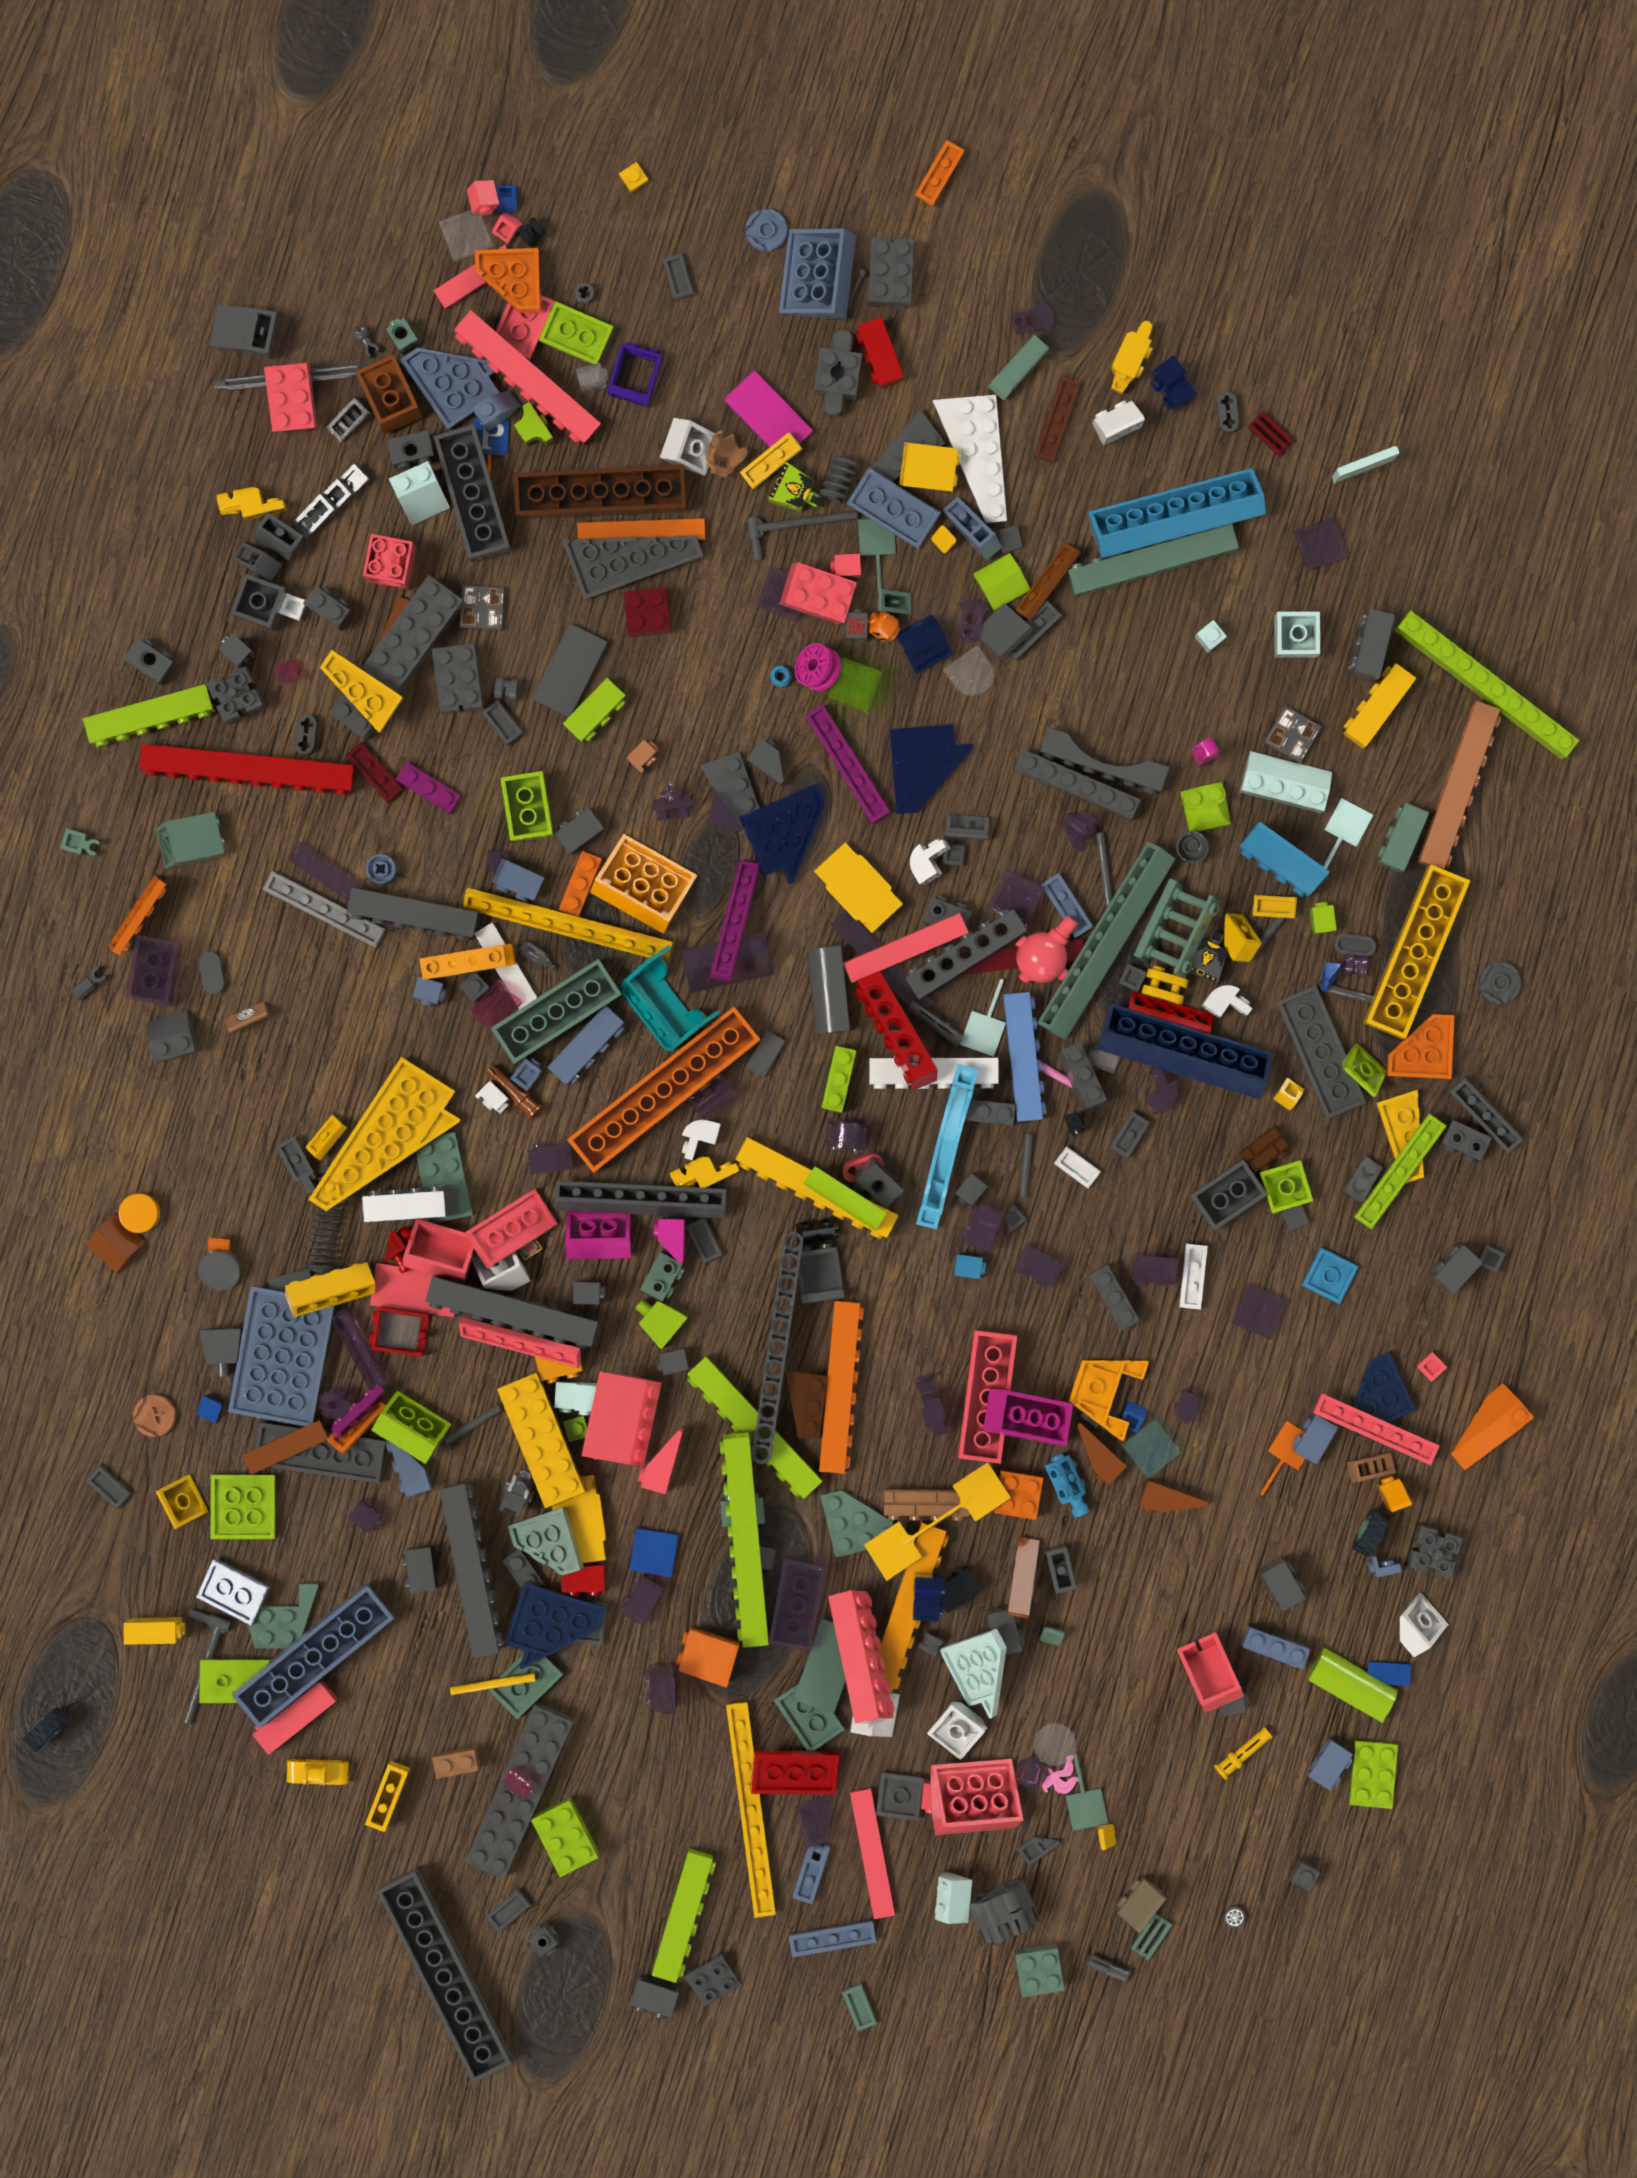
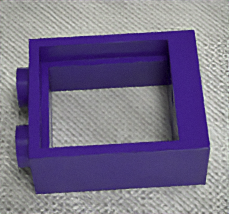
(629, 395)

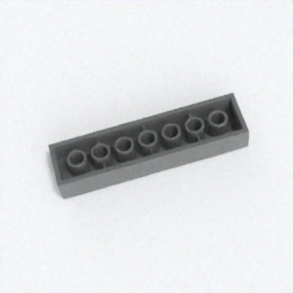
(404, 647)
(511, 1310)
(471, 1570)
(507, 1814)

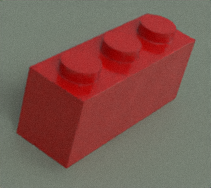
(879, 353)

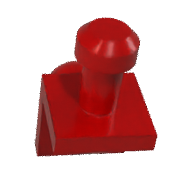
(395, 1247)

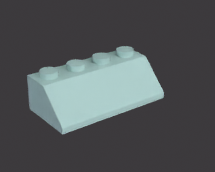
(1286, 782)

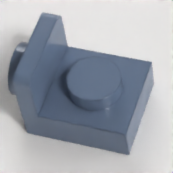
(1387, 1567)

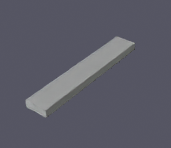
(323, 909)

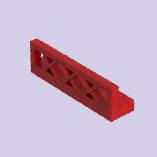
(1171, 1010)

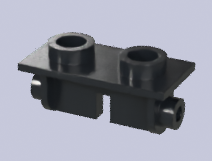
(1074, 1124)
(827, 1228)

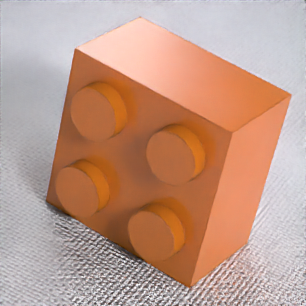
(1024, 1494)

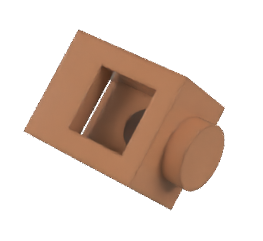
(643, 755)

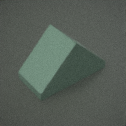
(894, 602)

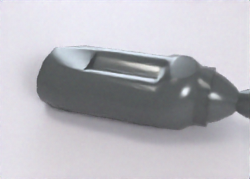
(535, 955)

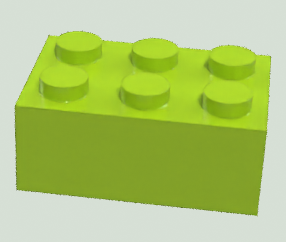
(527, 806)
(411, 1427)
(565, 1836)

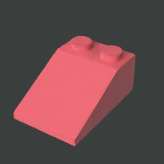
(659, 1470)

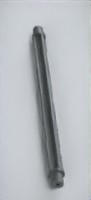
(316, 375)

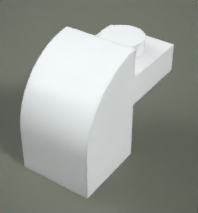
(923, 862)
(1224, 996)
(699, 1130)

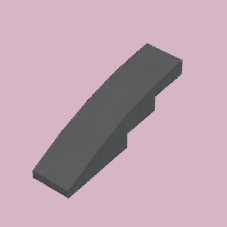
(331, 501)

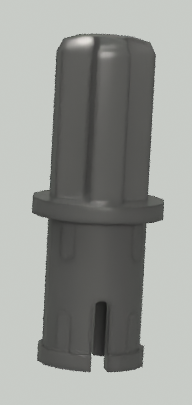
(1108, 1968)

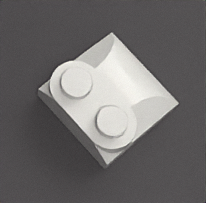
(958, 1729)

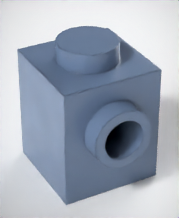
(429, 992)

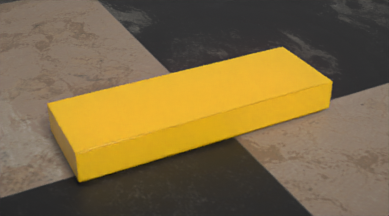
(771, 460)

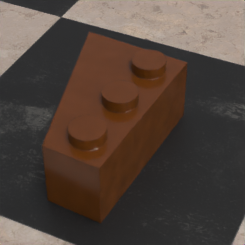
(807, 1401)

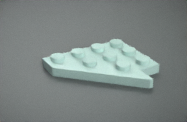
(978, 1668)

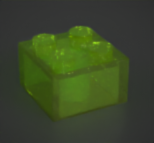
(855, 686)

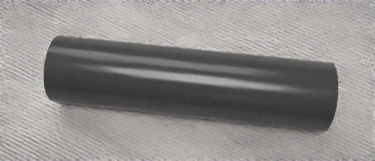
(1486, 1115)

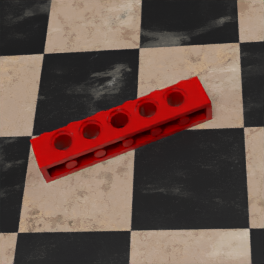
(876, 986)

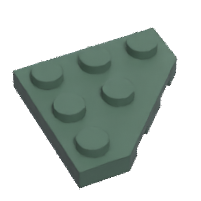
(851, 1522)
(549, 1541)

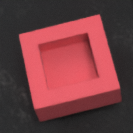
(1431, 1366)

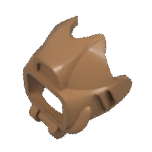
(726, 451)

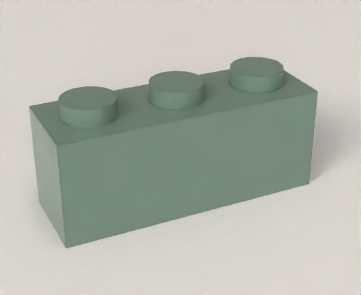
(1402, 837)

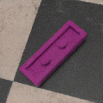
(428, 788)
(357, 1412)

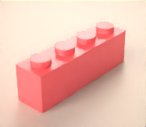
(295, 1716)

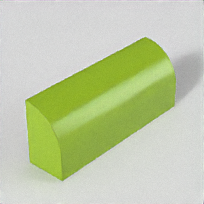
(845, 1198)
(1352, 1684)

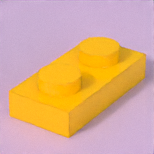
(326, 1137)

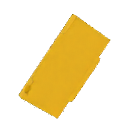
(858, 888)
(587, 1522)

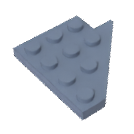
(450, 382)

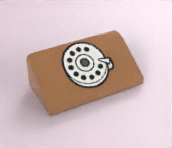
(247, 1017)

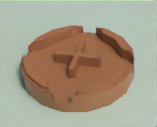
(154, 1415)

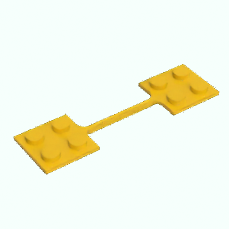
(978, 1493)

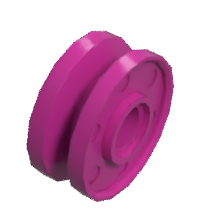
(817, 667)

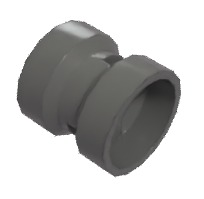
(511, 688)

